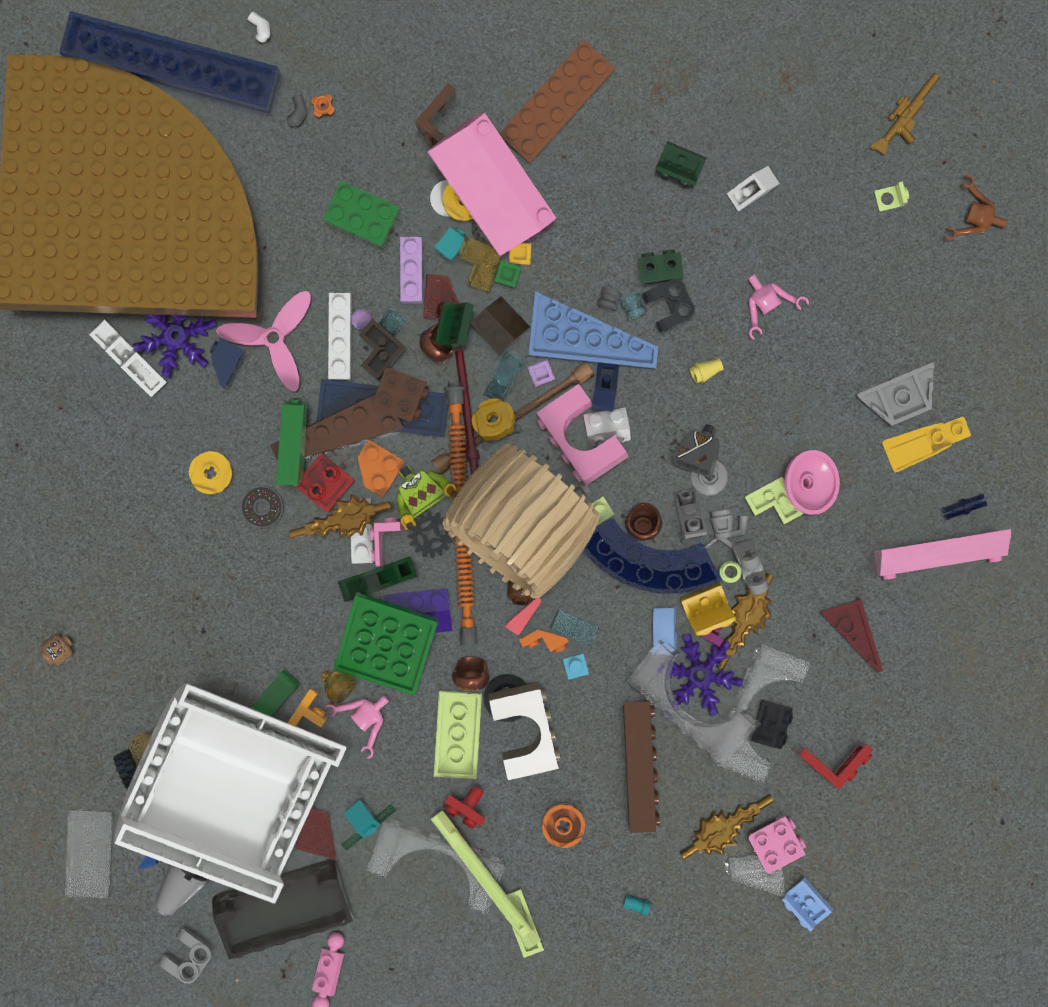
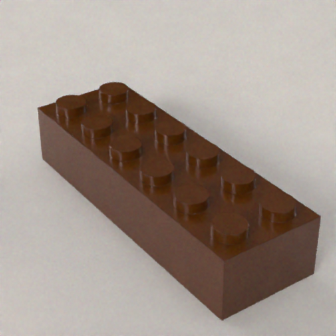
(639, 766)

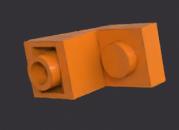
(553, 641)

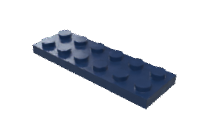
(340, 394)

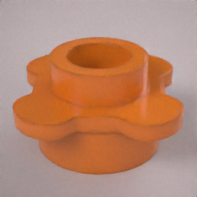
(317, 101)

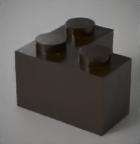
(386, 349)

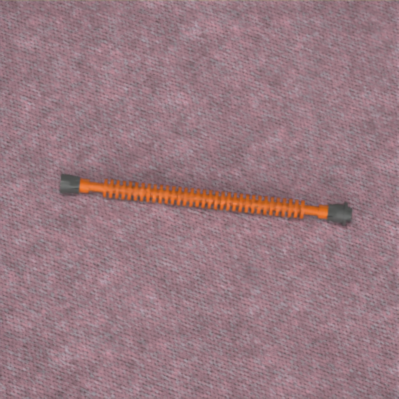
(455, 399)

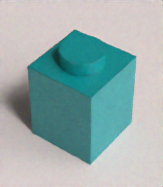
(450, 243)
(362, 819)

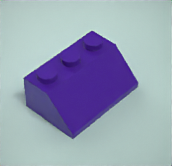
(430, 602)

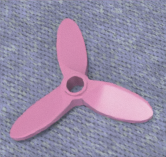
(285, 322)

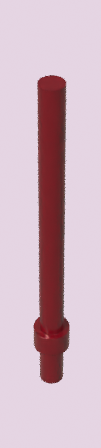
(472, 453)

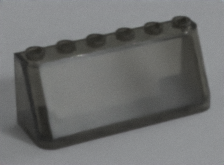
(307, 904)

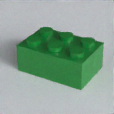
(361, 214)

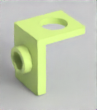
(899, 193)

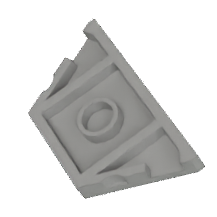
(901, 396)

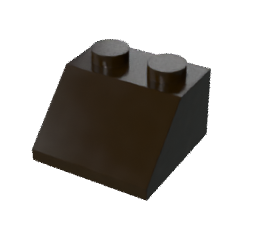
(499, 325)

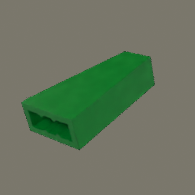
(292, 443)

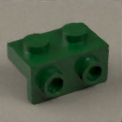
(680, 164)
(454, 324)

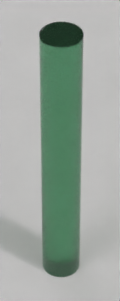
(380, 817)

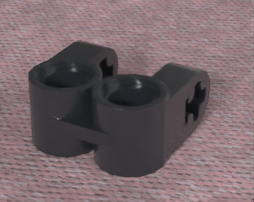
(674, 302)

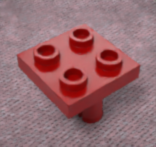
(325, 482)
(465, 808)

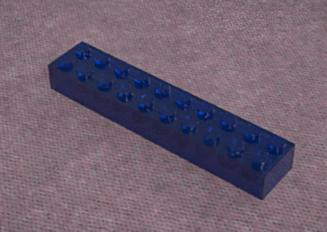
(170, 61)

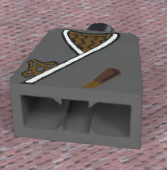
(698, 451)

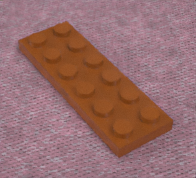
(556, 101)

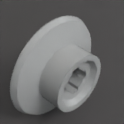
(713, 487)

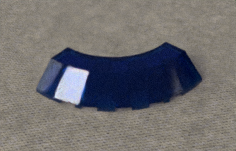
(647, 566)

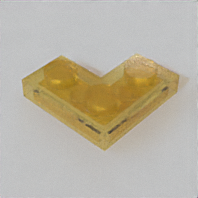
(485, 261)

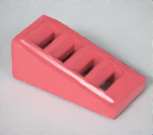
(520, 620)

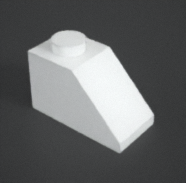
(753, 188)

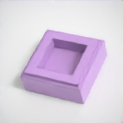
(541, 373)

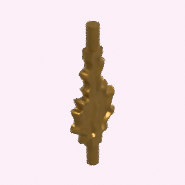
(349, 518)
(750, 614)
(719, 831)

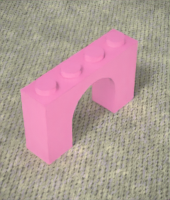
(587, 464)

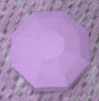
(360, 319)

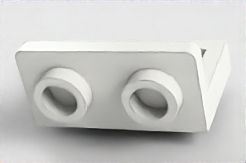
(605, 424)

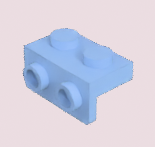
(806, 904)

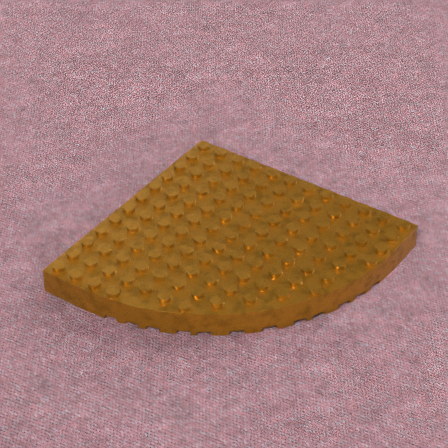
(116, 199)

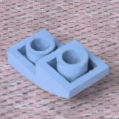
(664, 625)

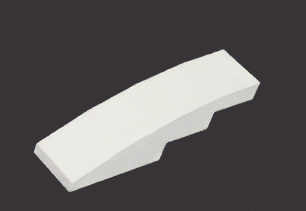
(125, 356)

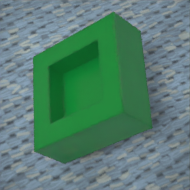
(507, 274)

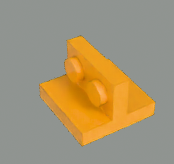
(314, 714)

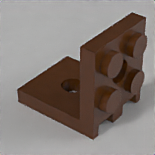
(423, 123)

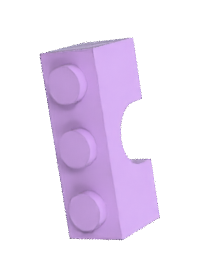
(411, 270)

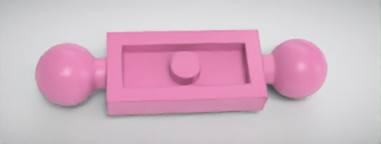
(328, 970)

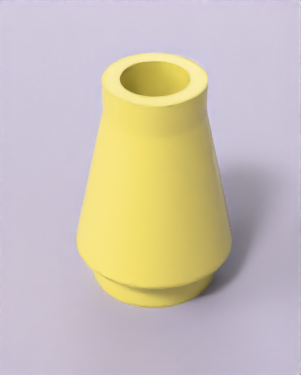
(704, 370)

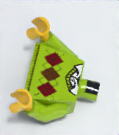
(420, 493)

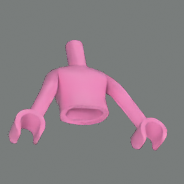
(766, 300)
(364, 717)

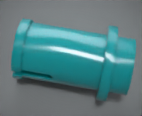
(637, 905)

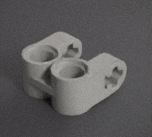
(751, 567)
(176, 968)

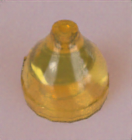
(338, 685)

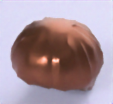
(434, 350)
(644, 521)
(470, 674)

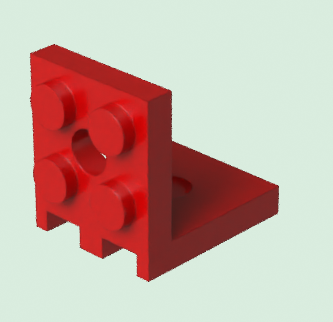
(846, 771)

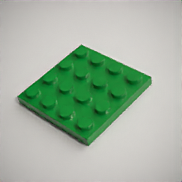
(386, 644)

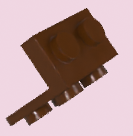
(400, 395)

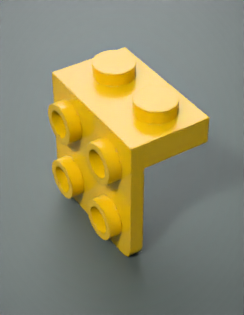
(708, 609)

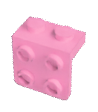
(377, 534)
(777, 844)

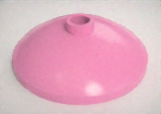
(819, 478)

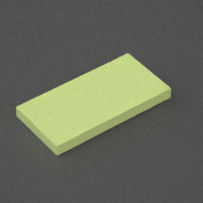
(457, 734)

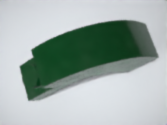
(377, 578)

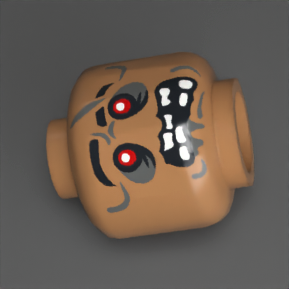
(56, 649)

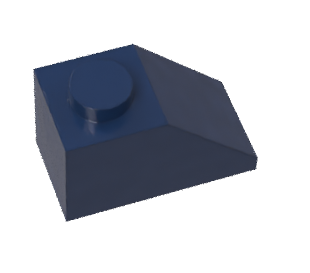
(225, 360)
(605, 387)

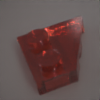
(437, 289)
(316, 835)

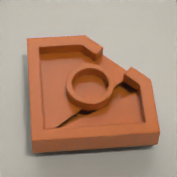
(378, 468)

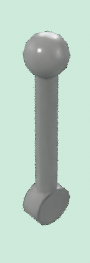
(485, 445)

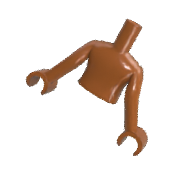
(979, 214)

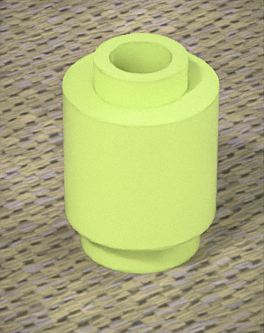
(736, 571)

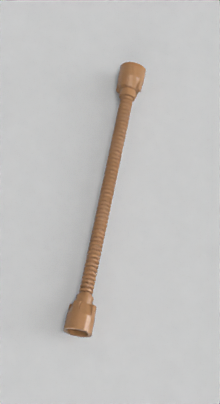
(579, 374)

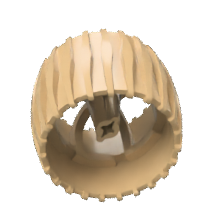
(521, 520)

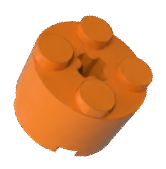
(559, 836)

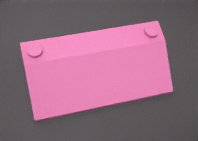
(491, 183)
(942, 553)

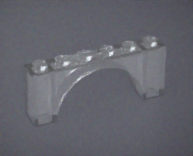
(768, 667)
(654, 682)
(398, 841)

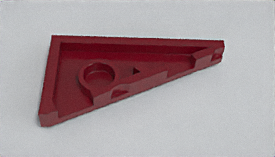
(853, 625)

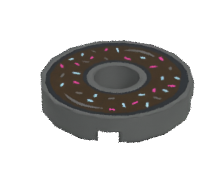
(249, 510)

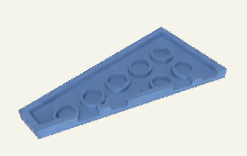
(573, 335)

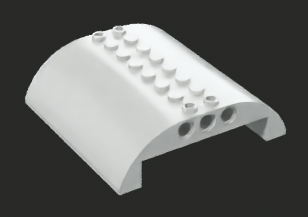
(224, 791)

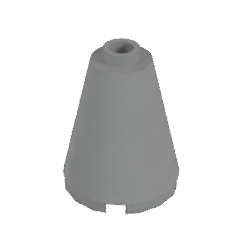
(177, 889)

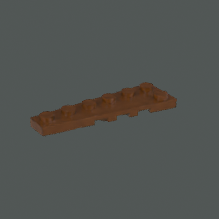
(347, 427)

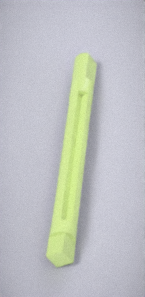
(485, 879)

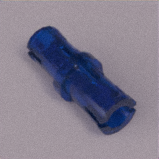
(964, 506)

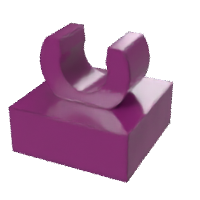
(713, 637)

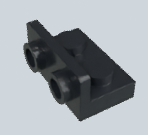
(774, 724)

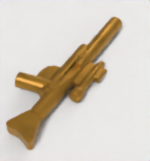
(906, 111)

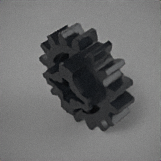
(427, 544)

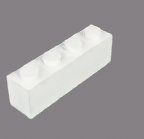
(340, 337)

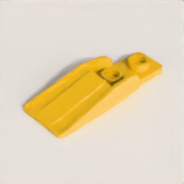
(923, 443)

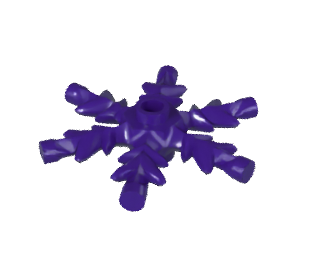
(172, 344)
(707, 667)

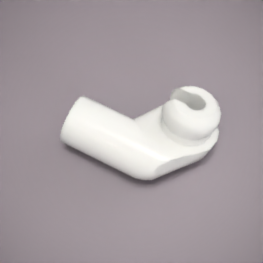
(263, 26)

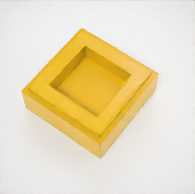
(520, 254)

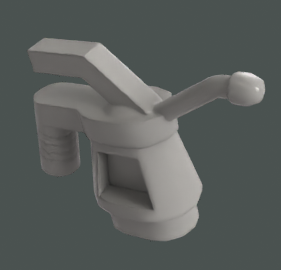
(723, 526)

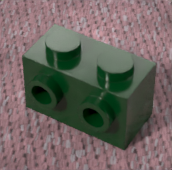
(660, 267)

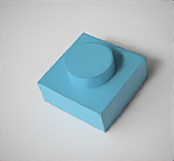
(575, 666)

